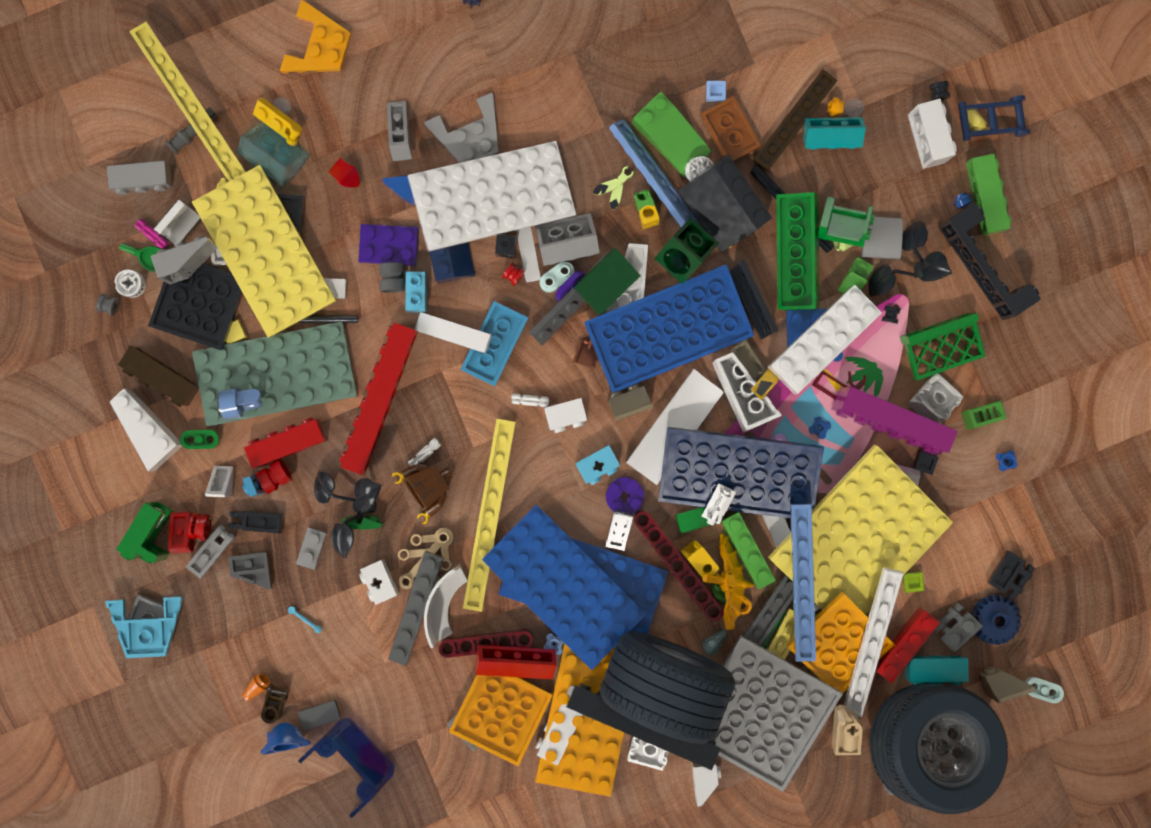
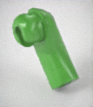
(718, 594)

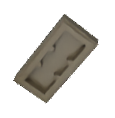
(749, 359)

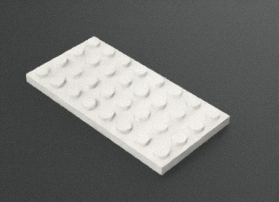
(491, 195)

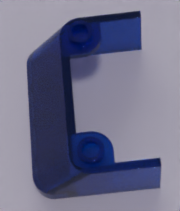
(360, 754)

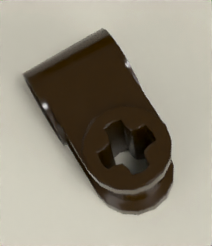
(274, 699)

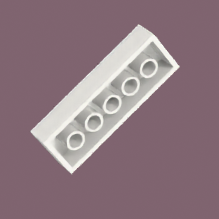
(824, 340)

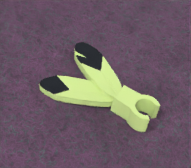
(615, 186)

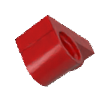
(178, 533)

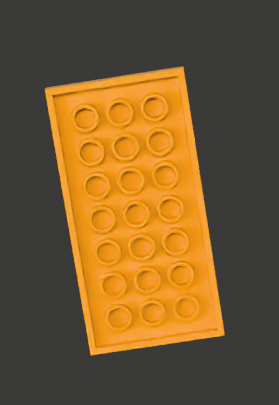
(594, 747)

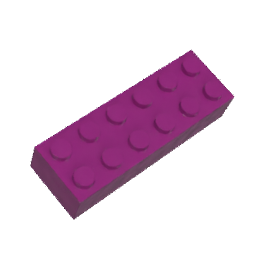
(894, 420)

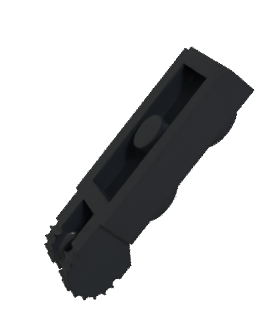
(258, 521)

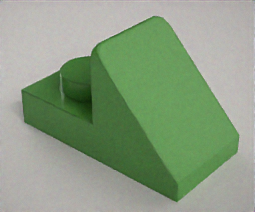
(856, 275)

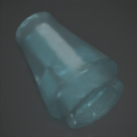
(714, 642)

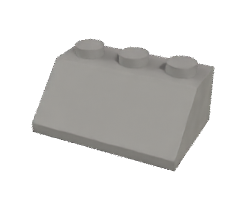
(567, 239)

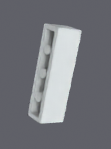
(565, 729)

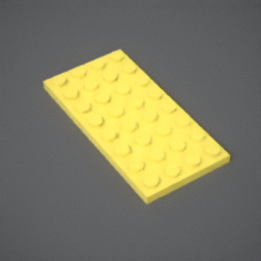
(264, 251)

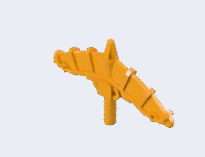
(730, 582)

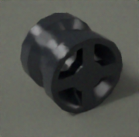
(940, 90)
(891, 314)

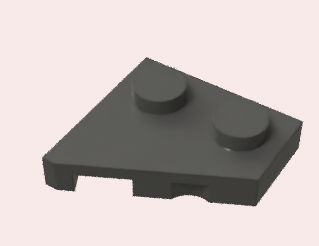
(252, 568)

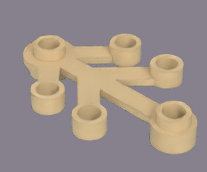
(420, 552)

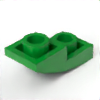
(692, 520)
(368, 523)

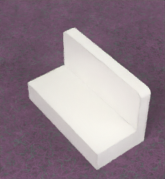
(178, 222)

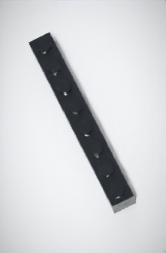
(594, 707)

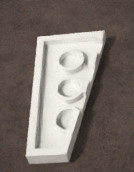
(637, 257)

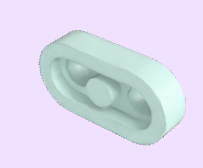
(556, 276)
(1042, 690)

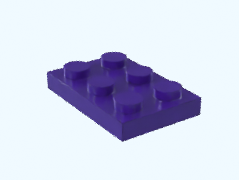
(388, 244)

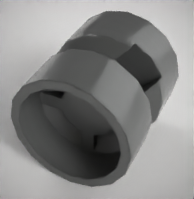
(391, 277)

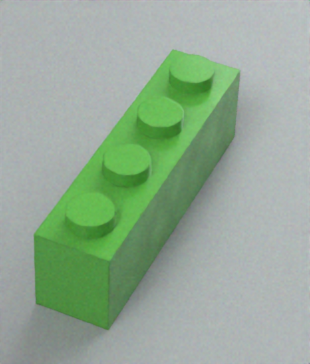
(988, 194)
(747, 550)

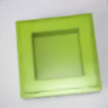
(913, 582)

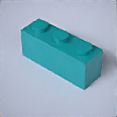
(834, 133)
(937, 669)

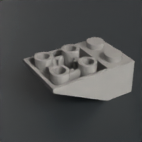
(183, 260)

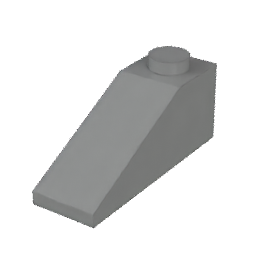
(399, 131)

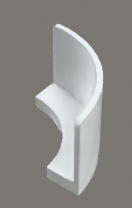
(437, 607)

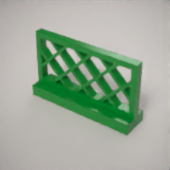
(943, 329)

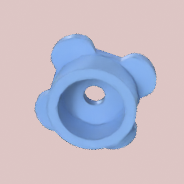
(550, 639)

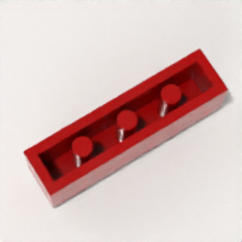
(285, 443)
(906, 645)
(515, 662)

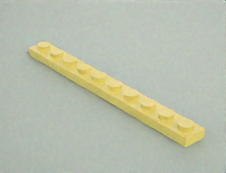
(187, 101)
(489, 514)

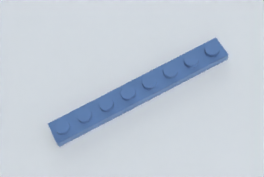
(652, 172)
(803, 582)

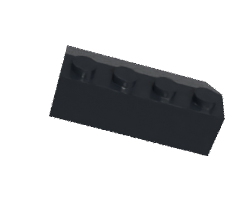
(724, 203)

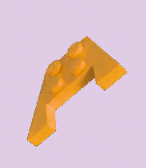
(326, 45)

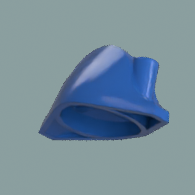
(284, 738)

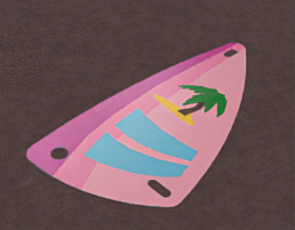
(871, 354)

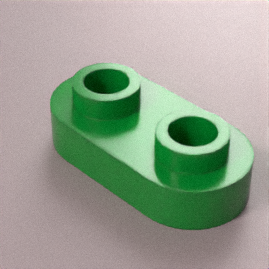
(200, 439)

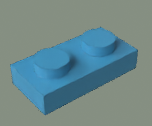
(252, 487)

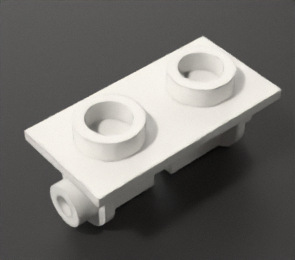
(718, 504)

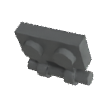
(961, 631)

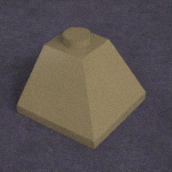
(1003, 686)

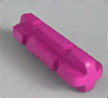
(152, 234)

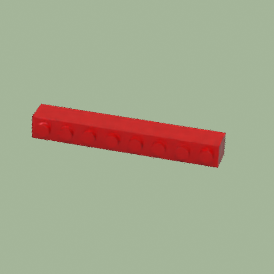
(379, 398)

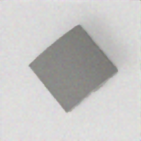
(884, 239)

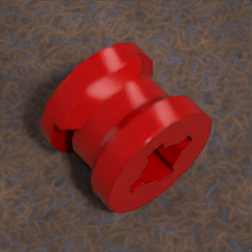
(513, 274)

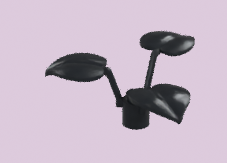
(929, 269)
(365, 502)

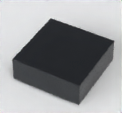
(925, 462)

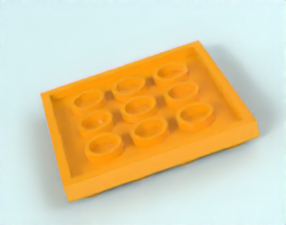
(838, 641)
(501, 715)

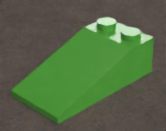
(670, 133)

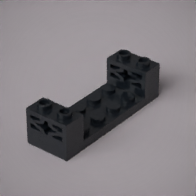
(1006, 304)

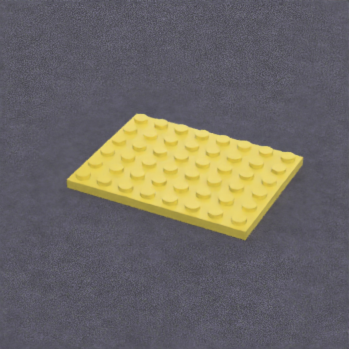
(866, 524)

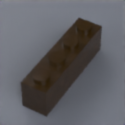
(158, 375)

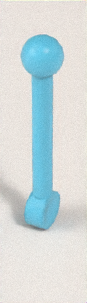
(292, 610)

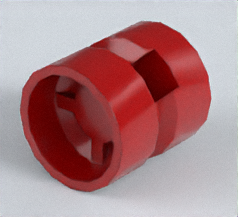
(273, 477)

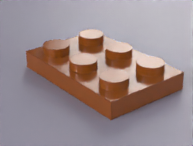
(730, 129)

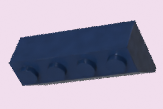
(452, 263)

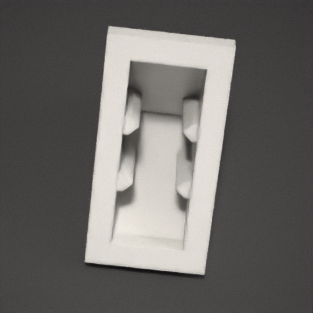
(221, 482)

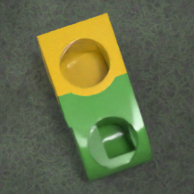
(646, 209)

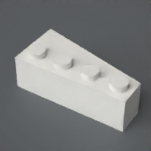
(737, 385)
(146, 431)

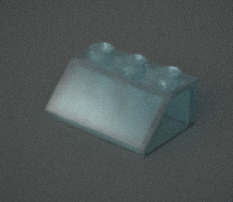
(272, 152)

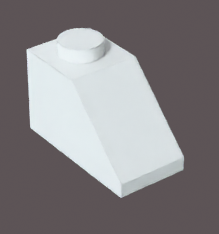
(704, 782)

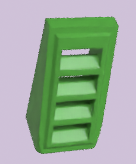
(972, 419)

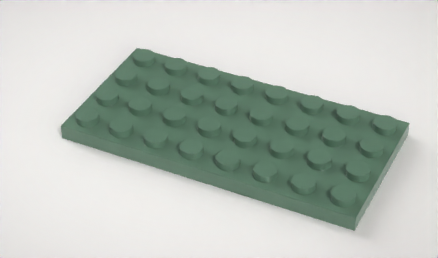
(286, 369)

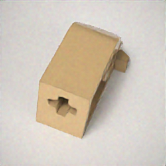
(846, 732)

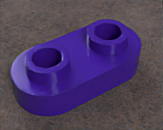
(569, 284)

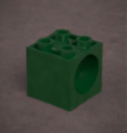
(686, 250)

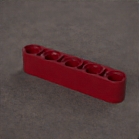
(476, 639)

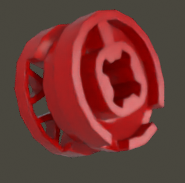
(199, 526)

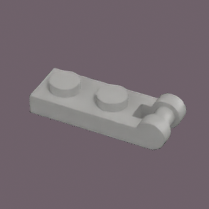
(210, 552)

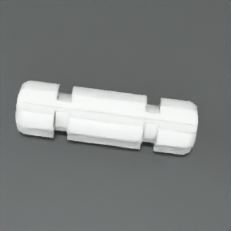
(530, 400)
(425, 452)

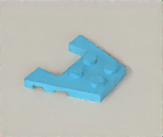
(148, 635)

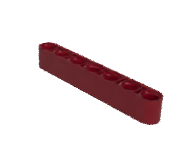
(681, 574)

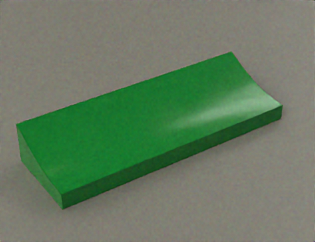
(797, 251)

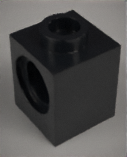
(505, 246)

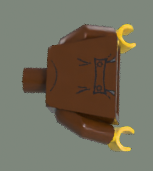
(426, 486)

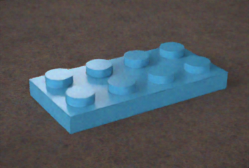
(505, 327)

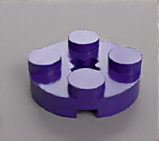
(631, 487)

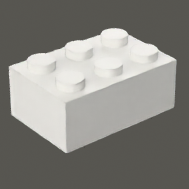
(932, 133)

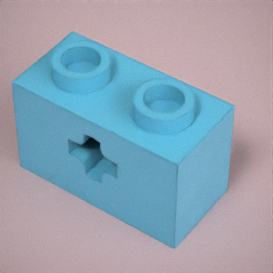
(416, 292)
(586, 465)

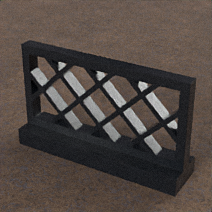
(753, 300)

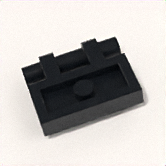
(1006, 572)

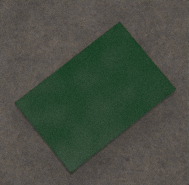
(606, 281)

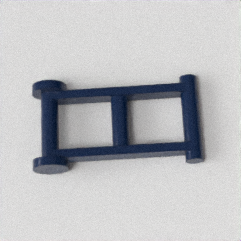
(1016, 101)

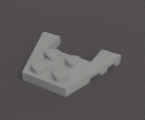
(473, 140)

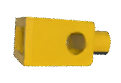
(700, 559)

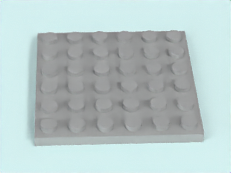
(771, 713)

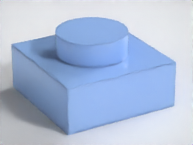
(715, 91)

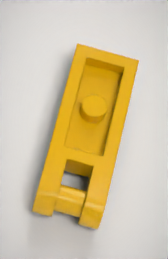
(277, 121)

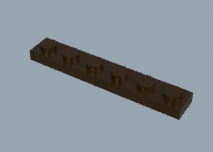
(795, 120)

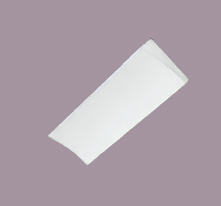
(685, 411)

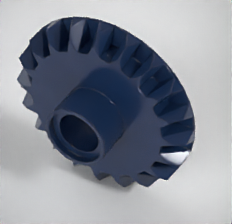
(991, 607)

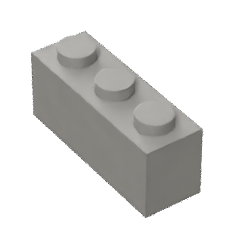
(139, 177)

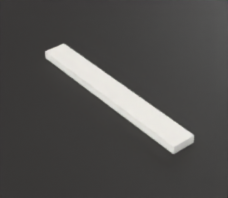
(873, 640)

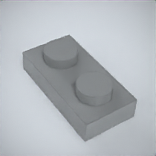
(311, 548)

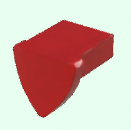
(345, 174)

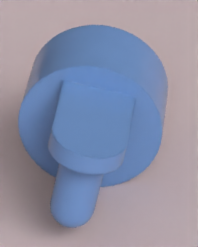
(234, 402)

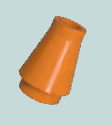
(256, 686)

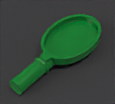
(144, 255)

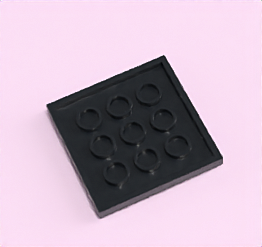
(198, 307)

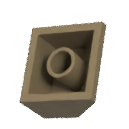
(630, 402)

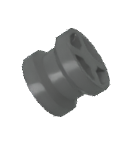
(107, 304)

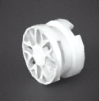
(696, 166)
(130, 283)

